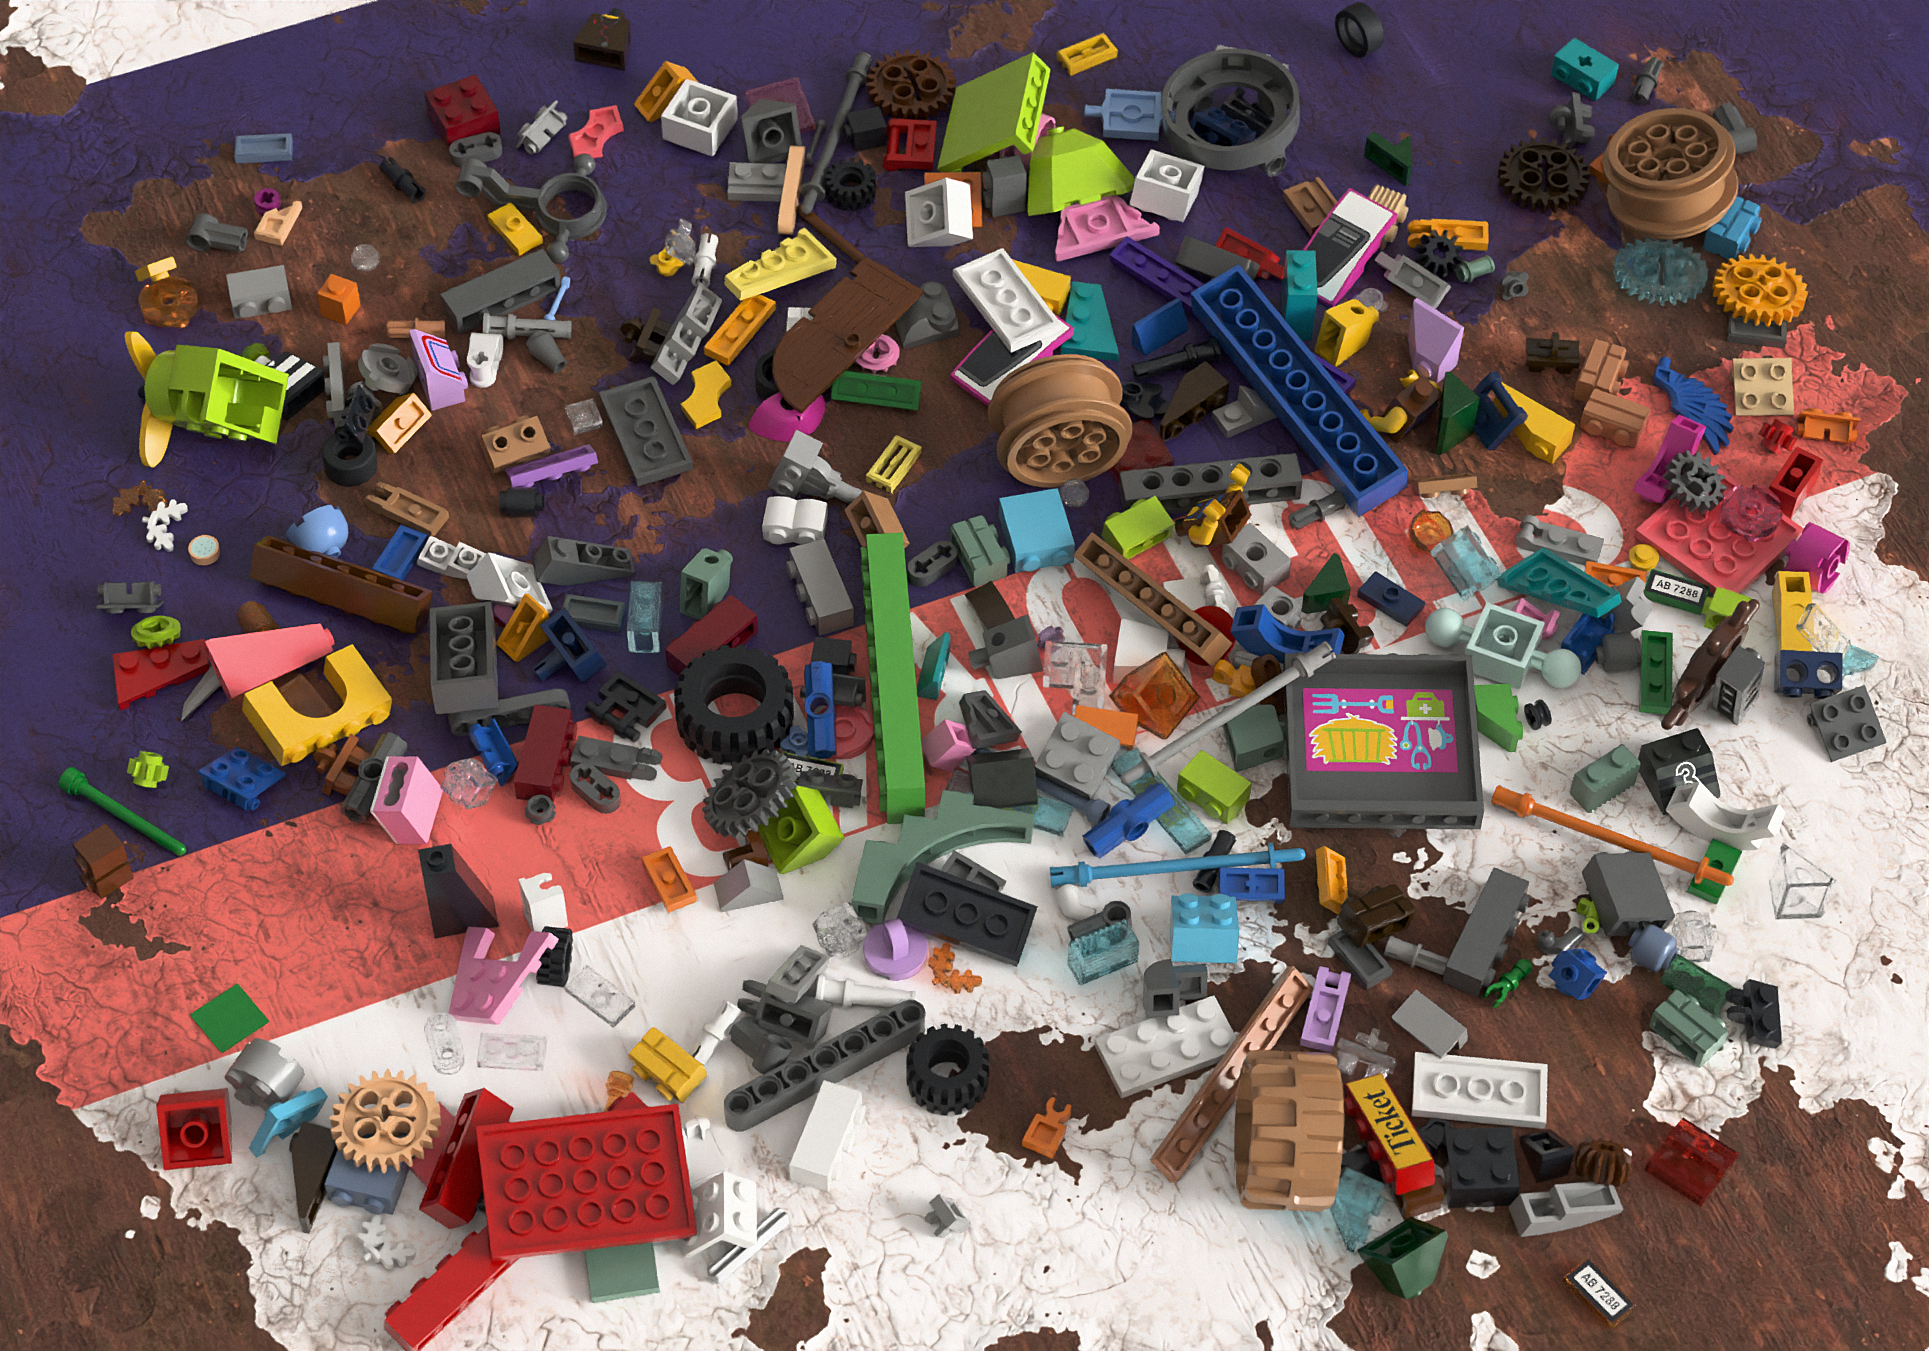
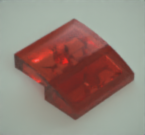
(1692, 1162)

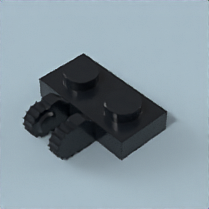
(1757, 1010)

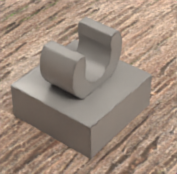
(949, 1215)

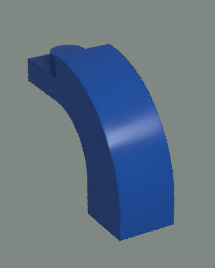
(1262, 634)

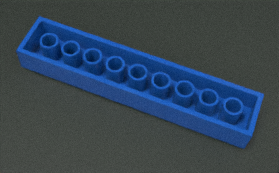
(1299, 390)

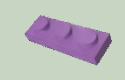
(551, 467)

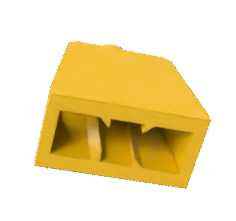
(1345, 331)

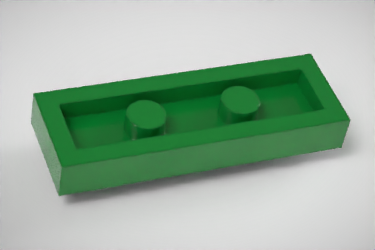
(877, 390)
(1656, 672)

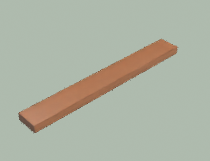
(1221, 1086)

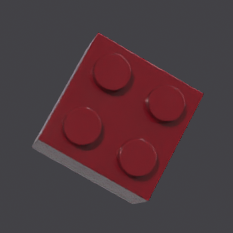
(461, 110)

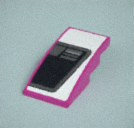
(1346, 243)
(992, 361)

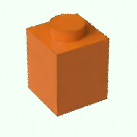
(338, 299)

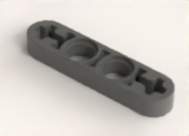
(508, 711)

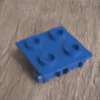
(240, 777)

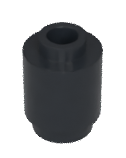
(521, 502)

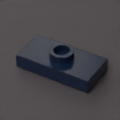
(1391, 599)

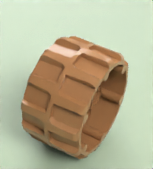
(1288, 1130)

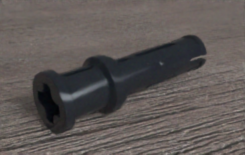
(1188, 357)

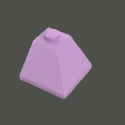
(1433, 341)

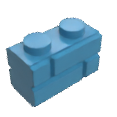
(1733, 230)

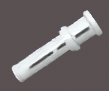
(848, 992)

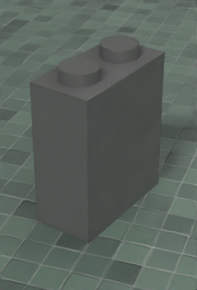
(1627, 892)

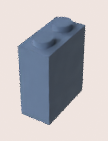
(368, 1190)

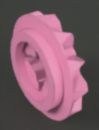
(888, 355)

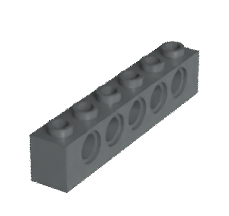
(1180, 487)

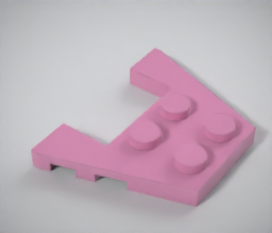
(489, 987)

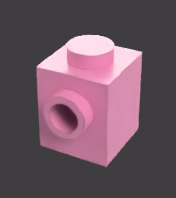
(947, 745)

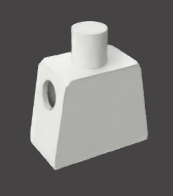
(1138, 645)

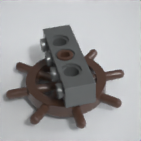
(1721, 664)

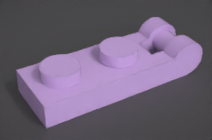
(1325, 1010)

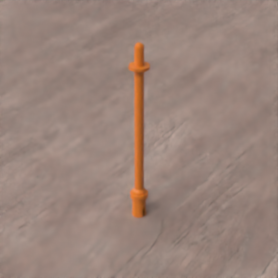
(1526, 806)

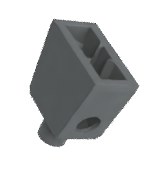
(1009, 650)

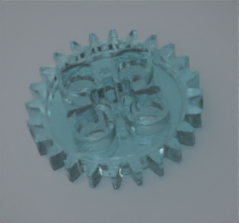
(1681, 271)

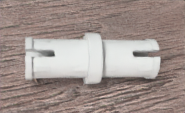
(705, 260)
(714, 1032)

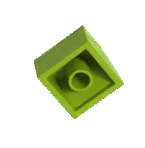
(801, 832)

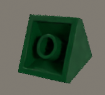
(1455, 414)

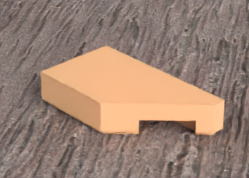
(277, 224)

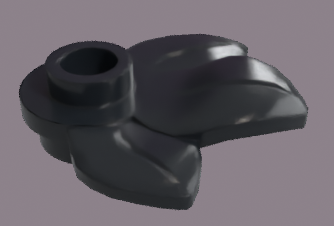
(1144, 399)

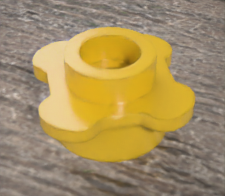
(666, 264)

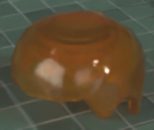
(1428, 530)

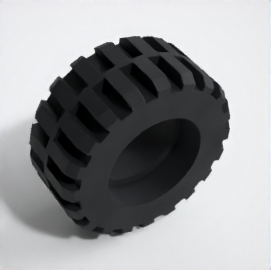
(728, 673)

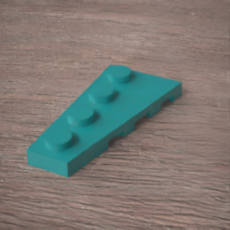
(1559, 583)

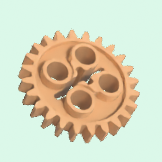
(384, 1147)

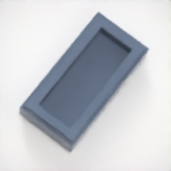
(263, 148)

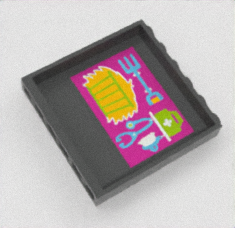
(1384, 743)

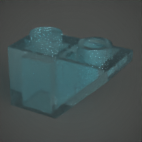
(1354, 1204)

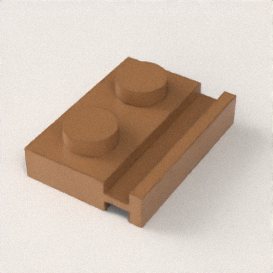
(1310, 203)

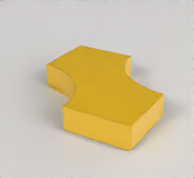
(709, 385)

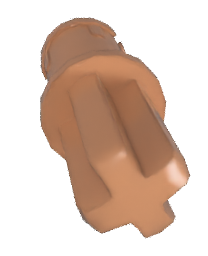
(401, 329)

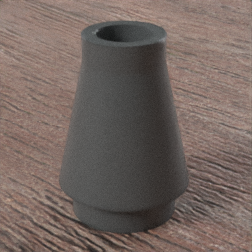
(544, 348)

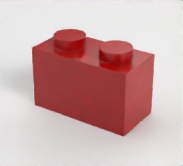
(1796, 480)

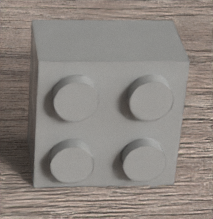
(1077, 756)

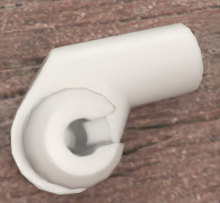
(1071, 905)

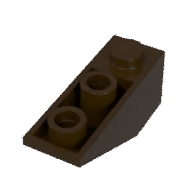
(1196, 396)

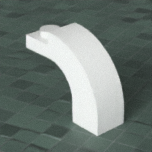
(1711, 819)

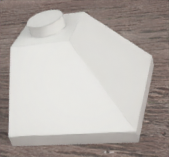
(506, 582)

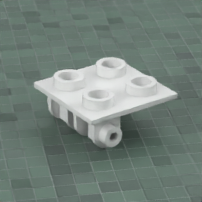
(1201, 591)
(701, 1150)

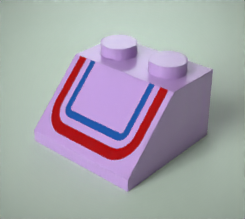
(437, 370)

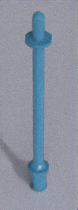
(1084, 873)

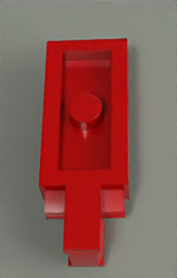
(1244, 247)

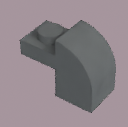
(1168, 984)

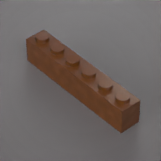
(341, 584)

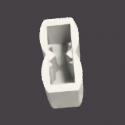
(794, 520)

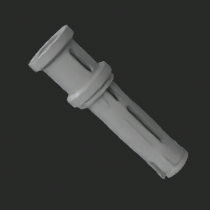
(512, 327)

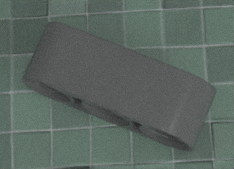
(1211, 260)

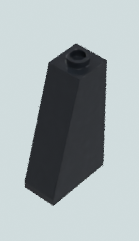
(454, 893)

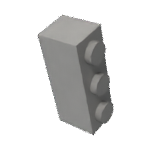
(820, 587)

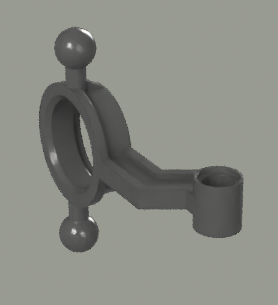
(477, 177)

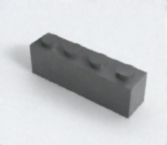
(501, 291)
(1486, 932)

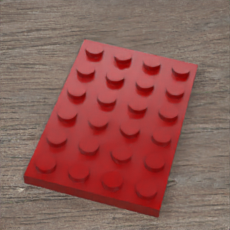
(585, 1182)

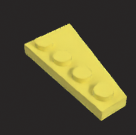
(787, 264)

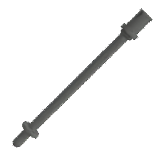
(856, 78)

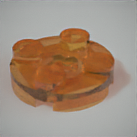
(169, 315)

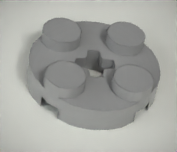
(386, 369)

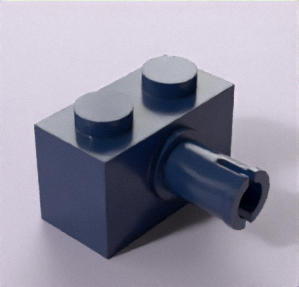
(570, 649)

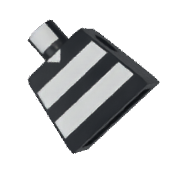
(304, 381)

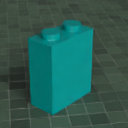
(1299, 292)

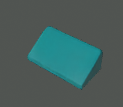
(934, 667)

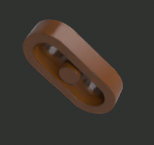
(1262, 670)

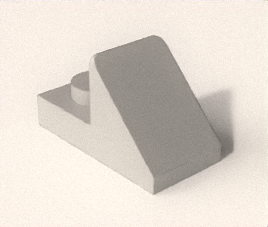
(1242, 414)

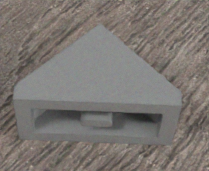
(747, 886)

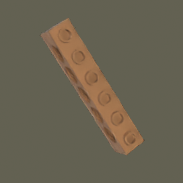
(1152, 599)

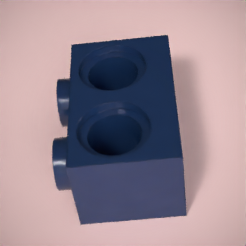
(1807, 665)

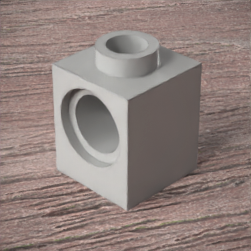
(1284, 605)

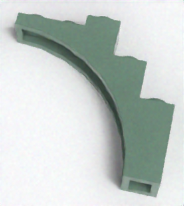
(922, 840)

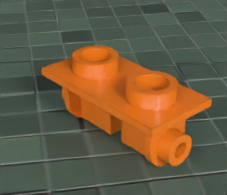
(1838, 425)

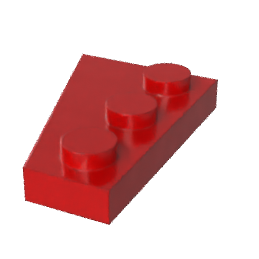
(148, 670)

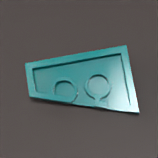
(1091, 324)

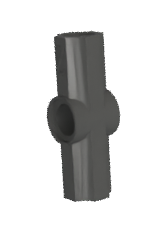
(361, 796)

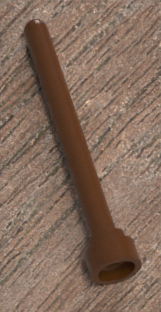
(833, 236)

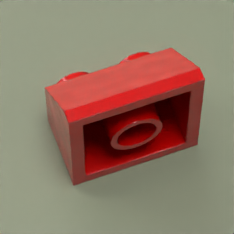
(195, 1128)

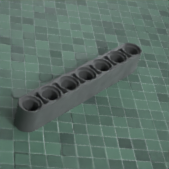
(808, 1065)

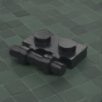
(629, 698)

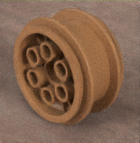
(1670, 173)
(1059, 420)

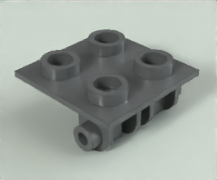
(1847, 723)

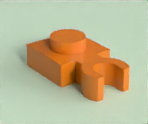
(1047, 1132)

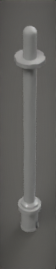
(1302, 666)

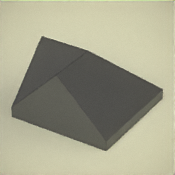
(770, 130)

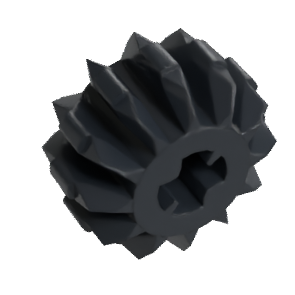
(1444, 244)

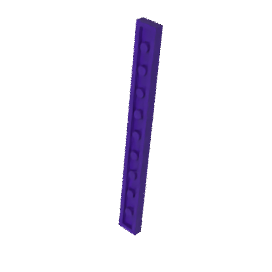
(1177, 284)

